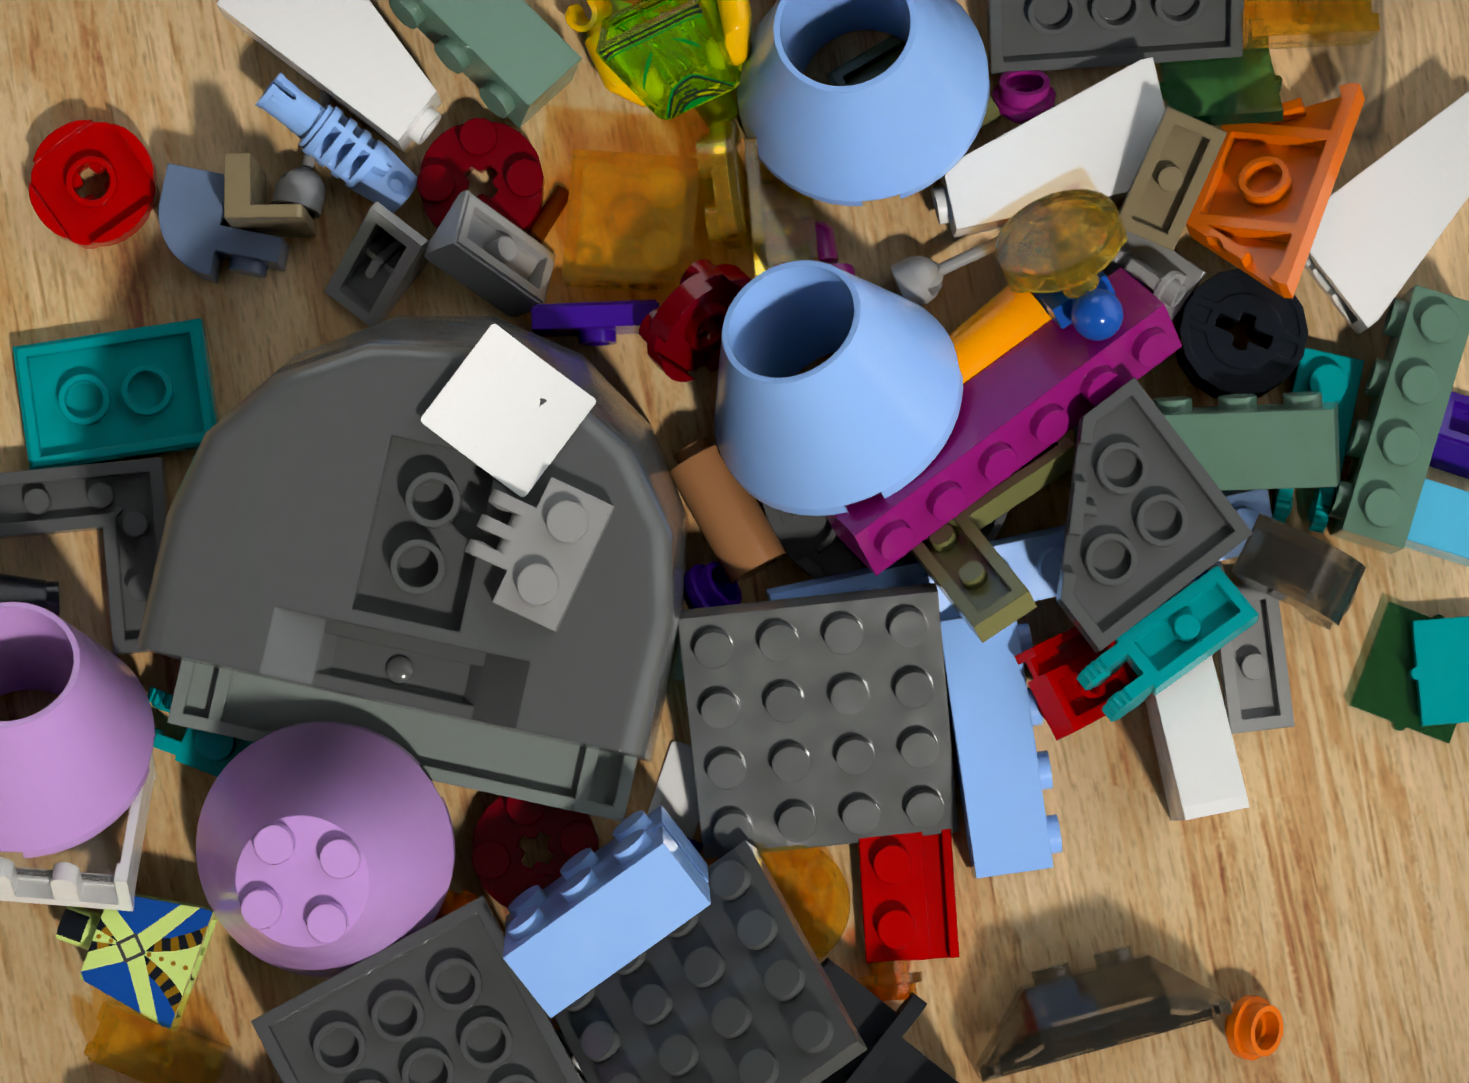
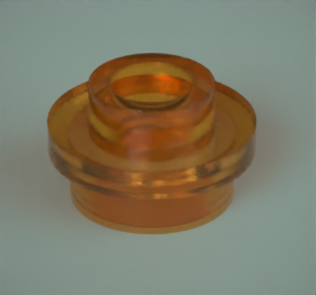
(891, 980)

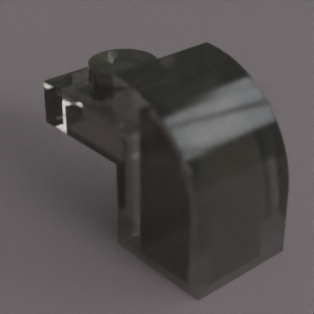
(1299, 571)

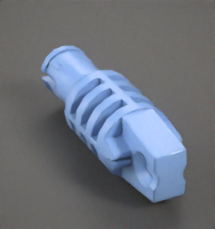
(340, 145)

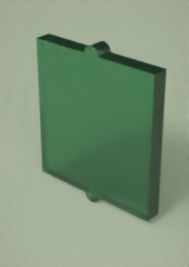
(1224, 88)
(1385, 682)

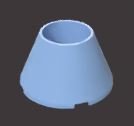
(871, 135)
(856, 420)

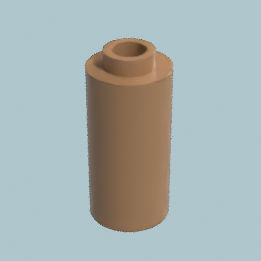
(725, 512)

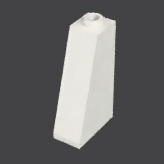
(349, 56)
(1078, 144)
(1391, 217)
(1196, 745)

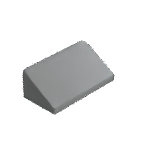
(491, 256)

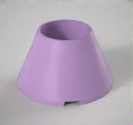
(82, 755)

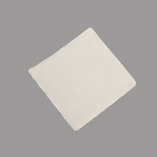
(495, 413)

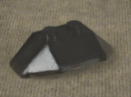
(1094, 1010)

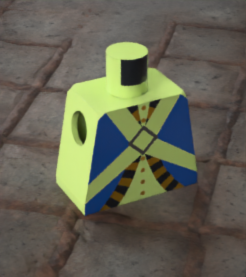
(143, 954)

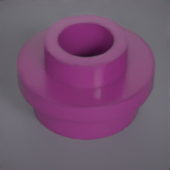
(1023, 95)

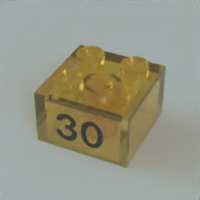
(630, 221)

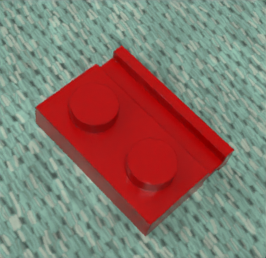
(1055, 687)
(908, 897)

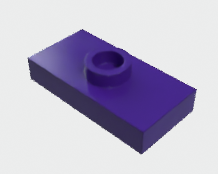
(591, 321)

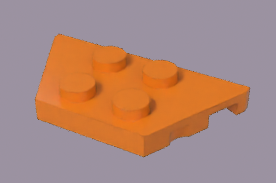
(1274, 187)

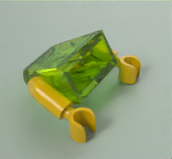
(670, 53)

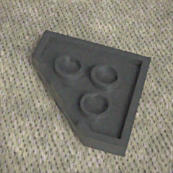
(1136, 518)

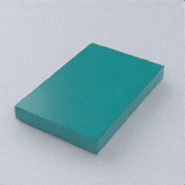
(116, 394)

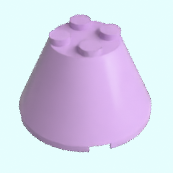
(324, 847)

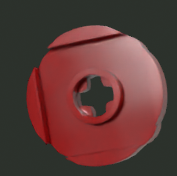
(89, 220)

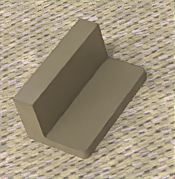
(1170, 177)
(246, 202)

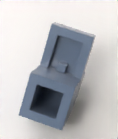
(200, 235)

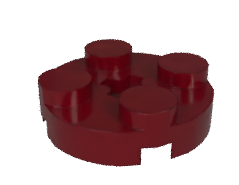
(481, 147)
(691, 319)
(499, 858)

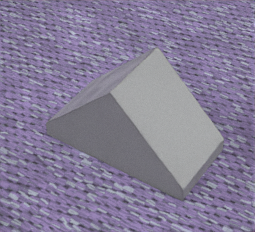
(378, 266)

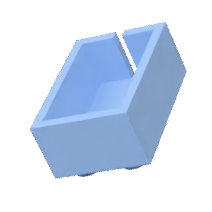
(605, 909)

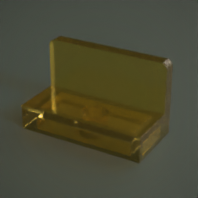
(778, 217)

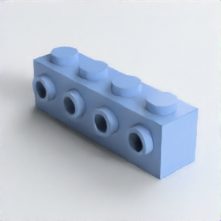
(997, 753)

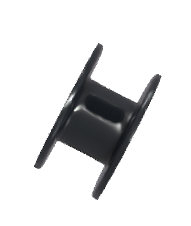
(1208, 350)

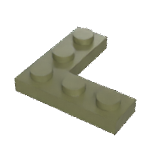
(967, 564)

